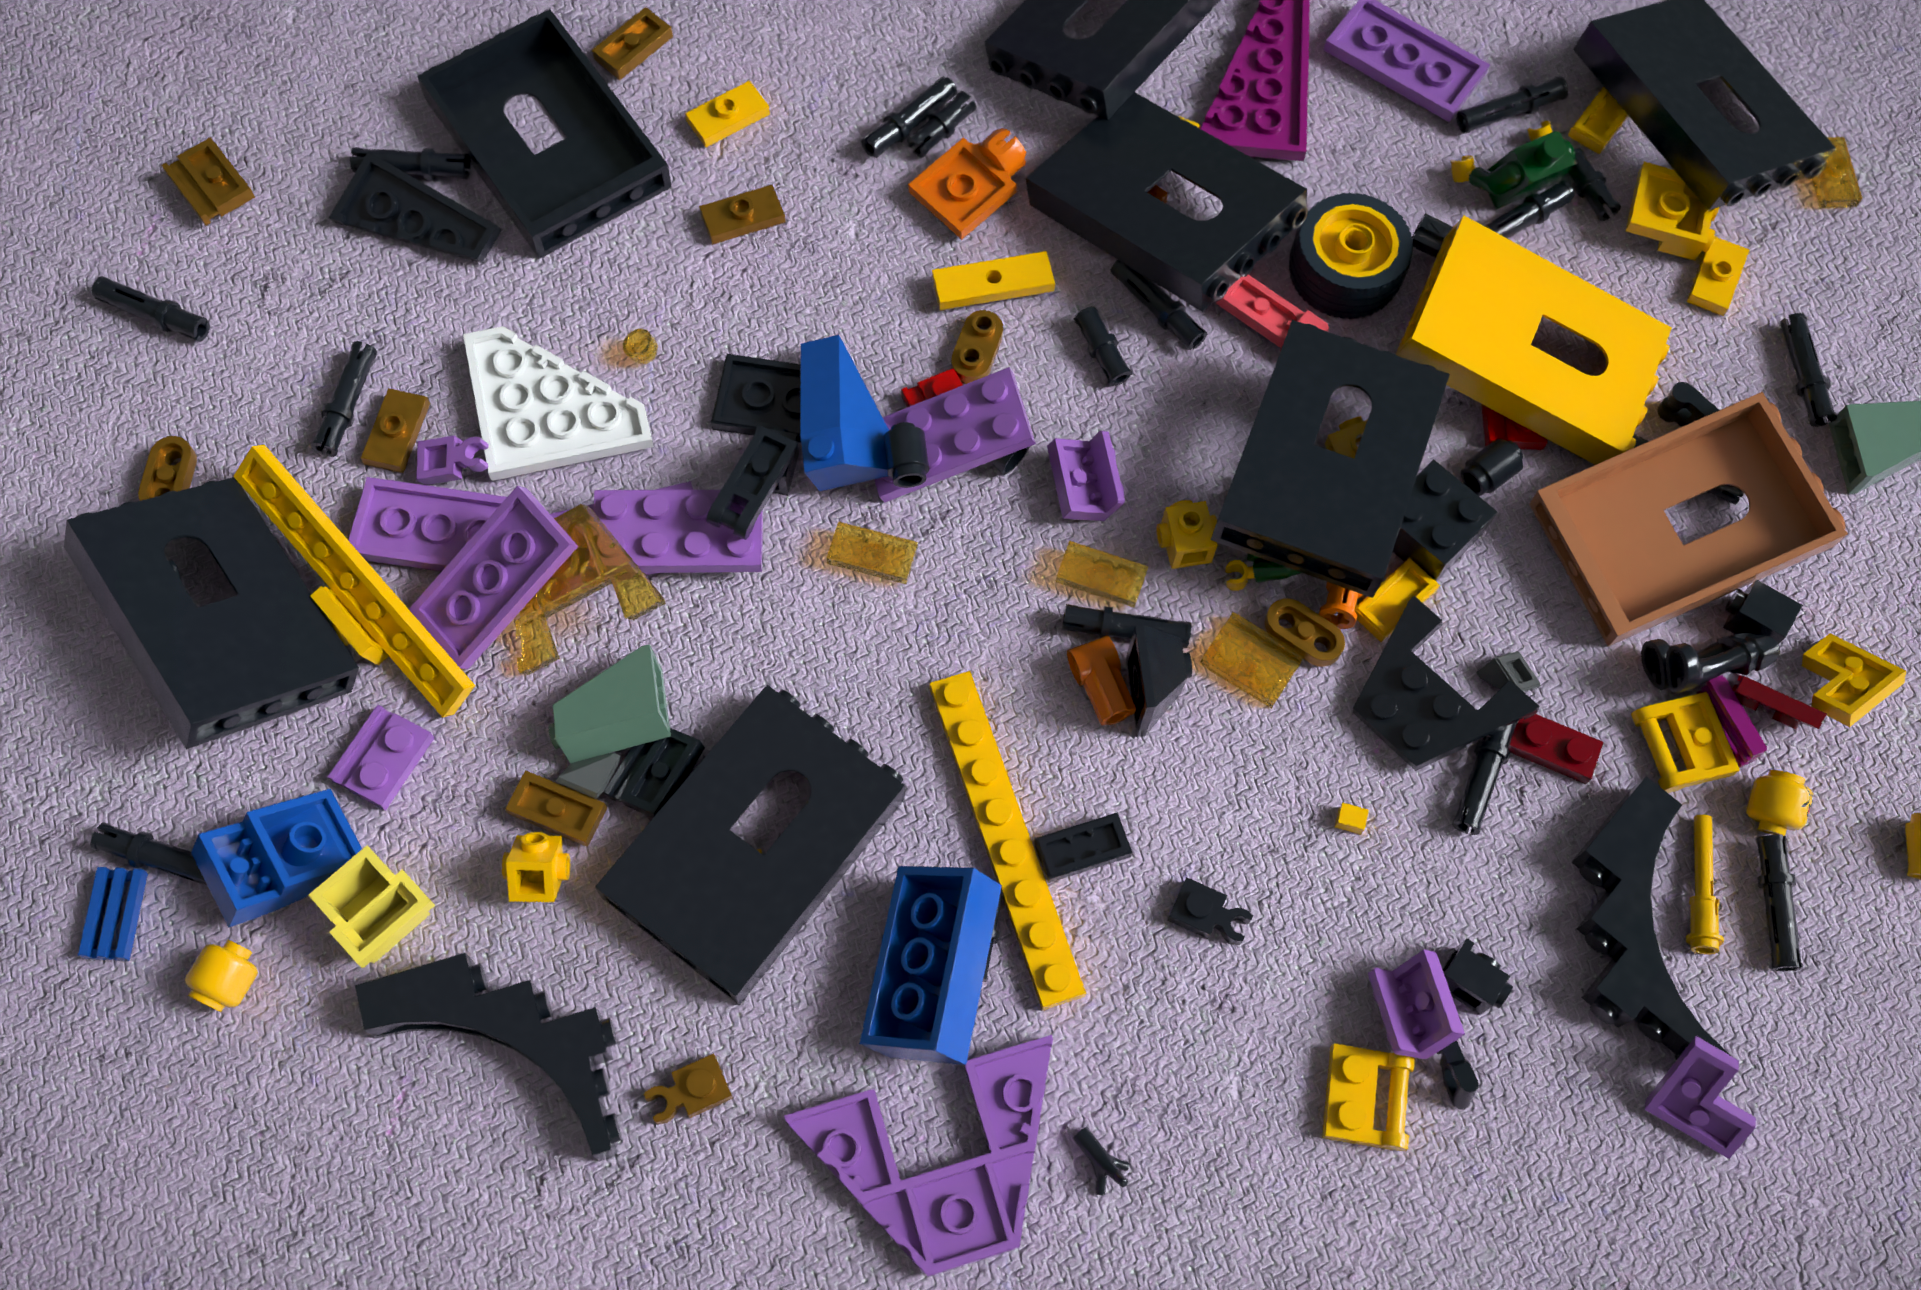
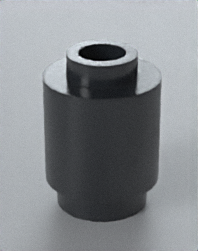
(906, 455)
(1492, 466)

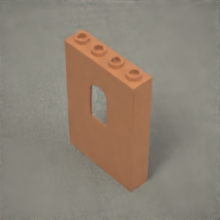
(1624, 549)

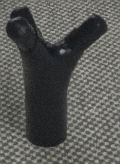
(1101, 1160)

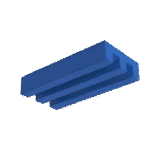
(96, 910)

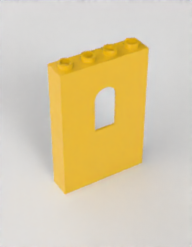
(1480, 328)

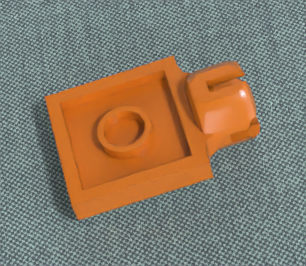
(970, 181)

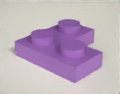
(1691, 1102)

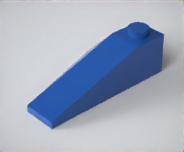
(838, 418)

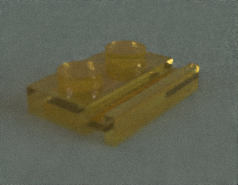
(1252, 660)

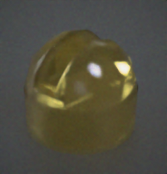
(642, 343)

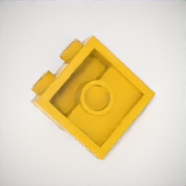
(1670, 213)

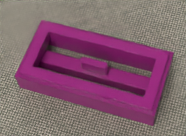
(1736, 724)

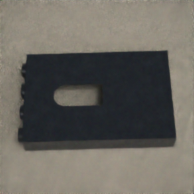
(1096, 70)
(1652, 70)
(576, 183)
(1101, 189)
(1316, 505)
(221, 661)
(714, 893)

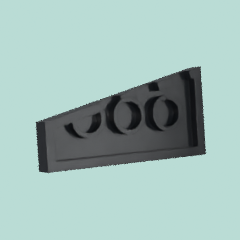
(405, 209)

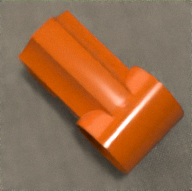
(1098, 669)

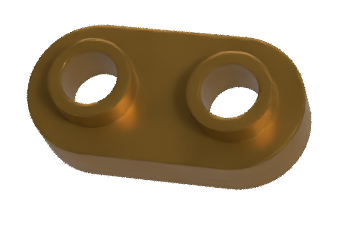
(977, 344)
(161, 475)
(1305, 631)

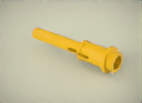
(1704, 914)

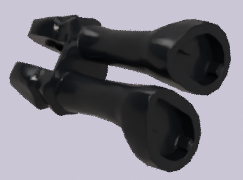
(1685, 668)

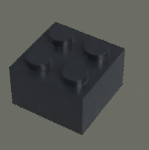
(1440, 521)

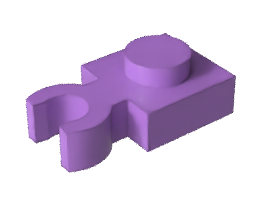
(444, 458)

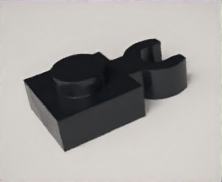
(1202, 910)

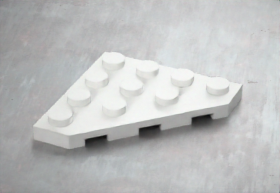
(544, 411)

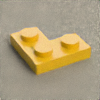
(1855, 677)

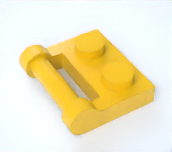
(1697, 737)
(1353, 1094)

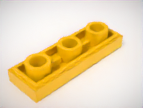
(993, 280)

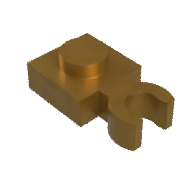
(697, 1087)

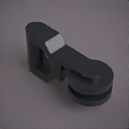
(1458, 1076)

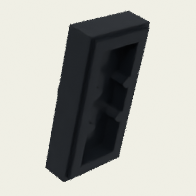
(1082, 847)

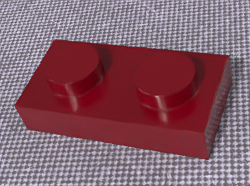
(1556, 747)

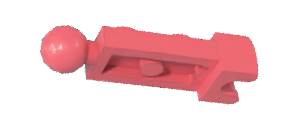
(1265, 310)

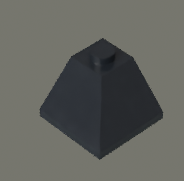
(1155, 674)

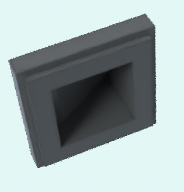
(1509, 667)
(590, 775)

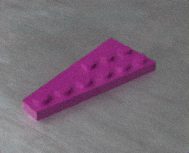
(1265, 88)

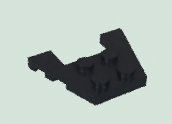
(1418, 709)

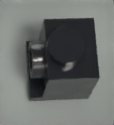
(1476, 978)

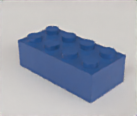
(931, 964)

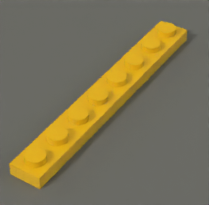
(354, 581)
(1007, 842)

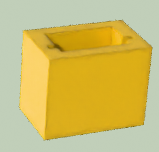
(1351, 818)

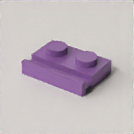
(381, 757)

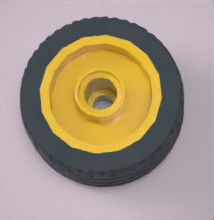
(1350, 255)

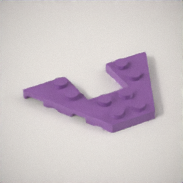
(953, 1211)

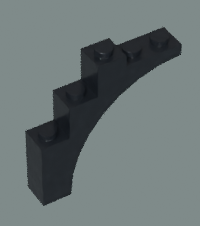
(1622, 926)
(450, 998)

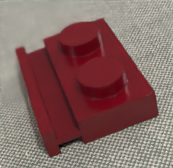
(1787, 709)

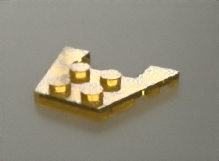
(588, 569)

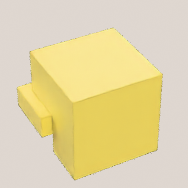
(370, 906)

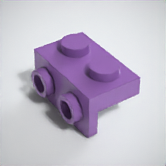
(1086, 477)
(1416, 1006)

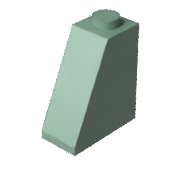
(1876, 441)
(613, 709)

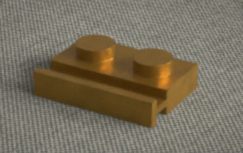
(208, 181)

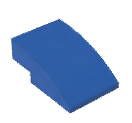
(274, 855)

